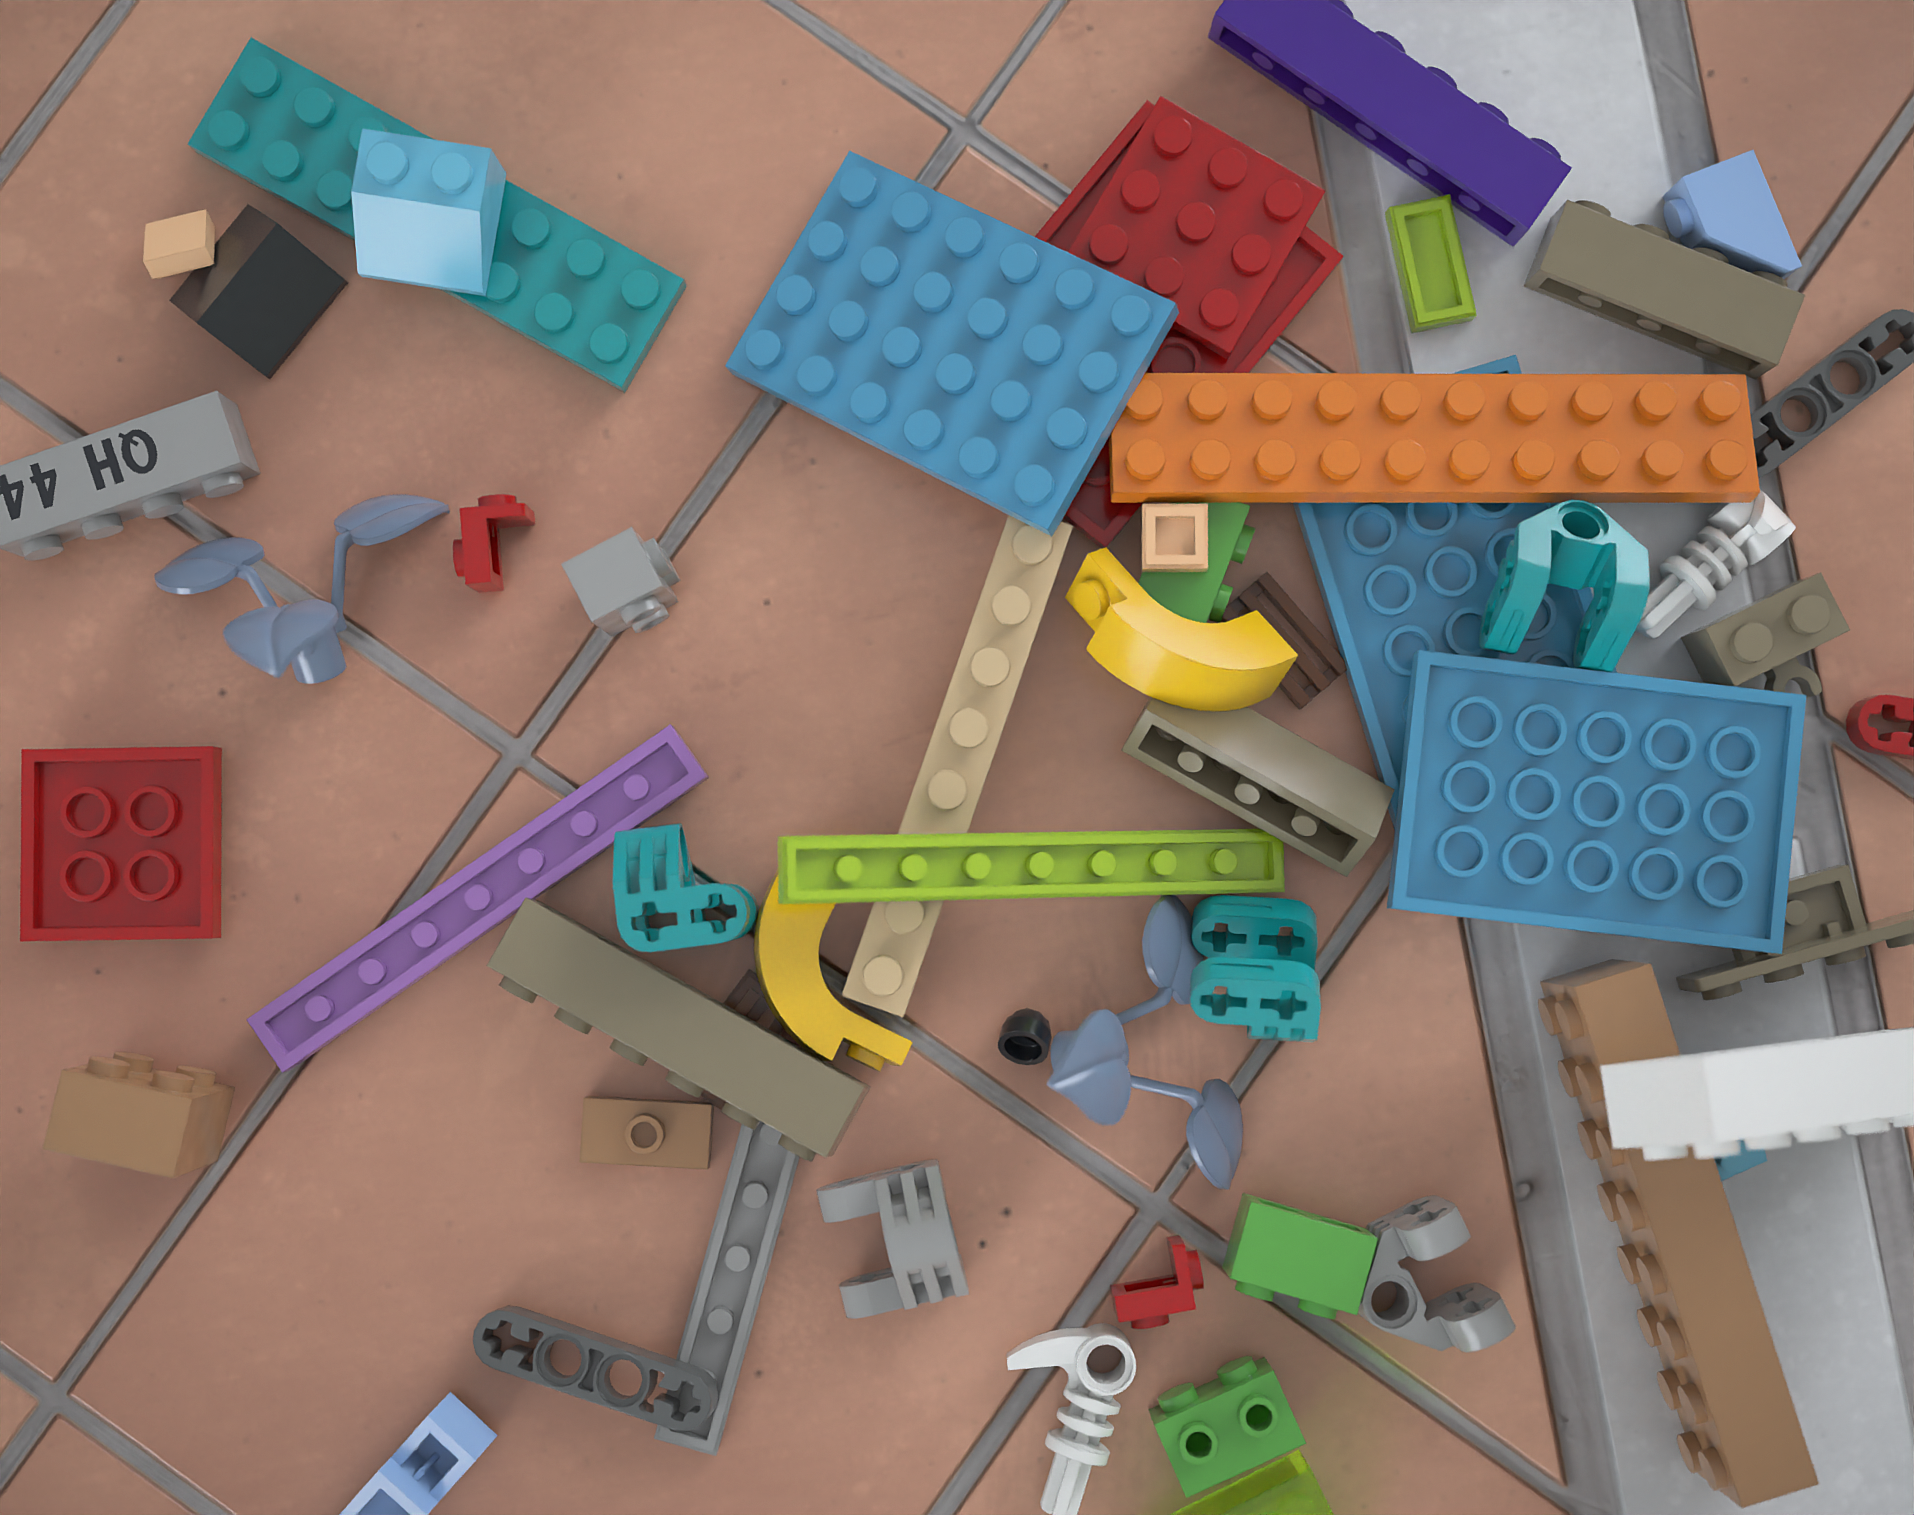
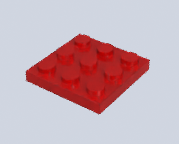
(1198, 223)
(121, 843)

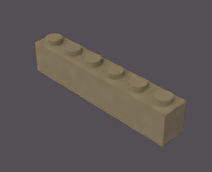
(679, 1028)

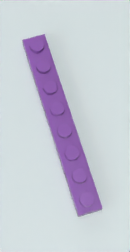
(476, 899)

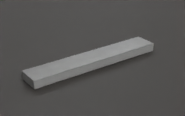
(733, 1277)

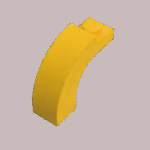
(1170, 655)
(797, 995)

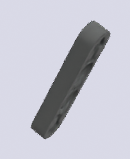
(1820, 396)
(592, 1378)

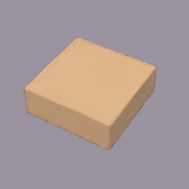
(179, 244)
(1174, 537)

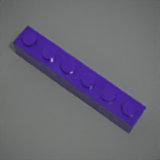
(1396, 107)

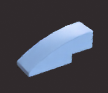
(425, 1463)

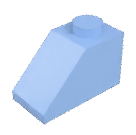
(1732, 213)

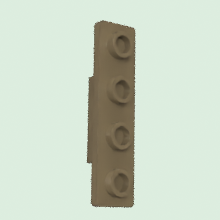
(1819, 923)

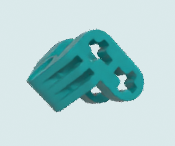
(1575, 549)
(657, 877)
(1265, 974)

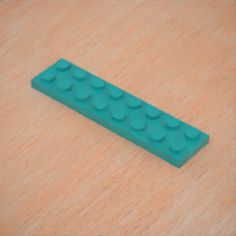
(547, 269)

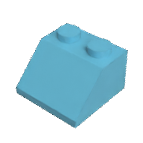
(426, 211)

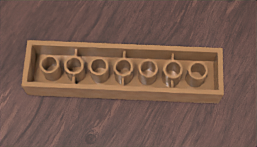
(1679, 1250)

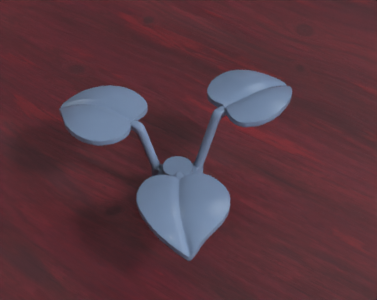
(306, 629)
(1094, 1058)

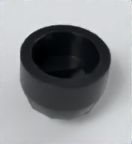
(1025, 1037)

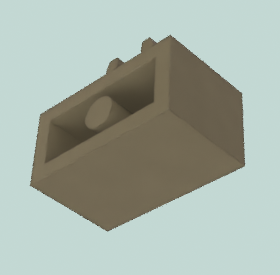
(1769, 638)

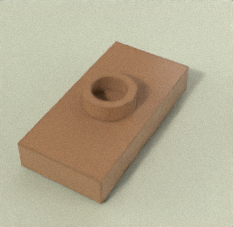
(646, 1132)

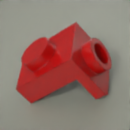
(479, 551)
(1151, 1300)

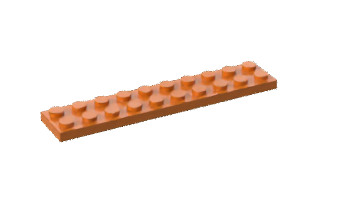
(1435, 438)

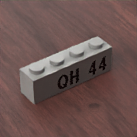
(123, 474)

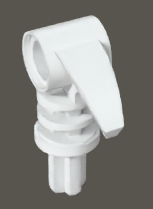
(1738, 537)
(1091, 1398)

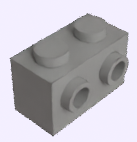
(624, 583)

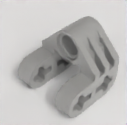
(916, 1237)
(1464, 1317)

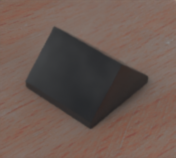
(259, 291)

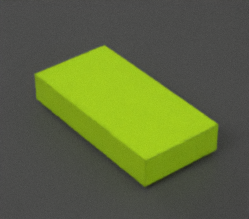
(1430, 263)

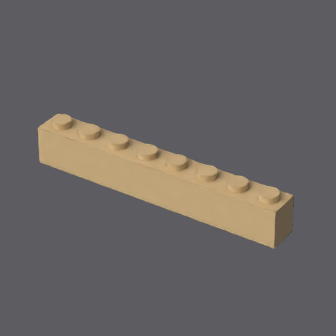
(961, 750)

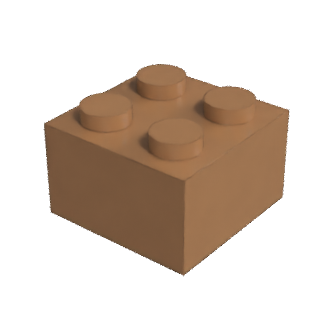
(139, 1115)

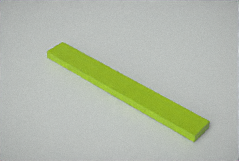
(1027, 865)

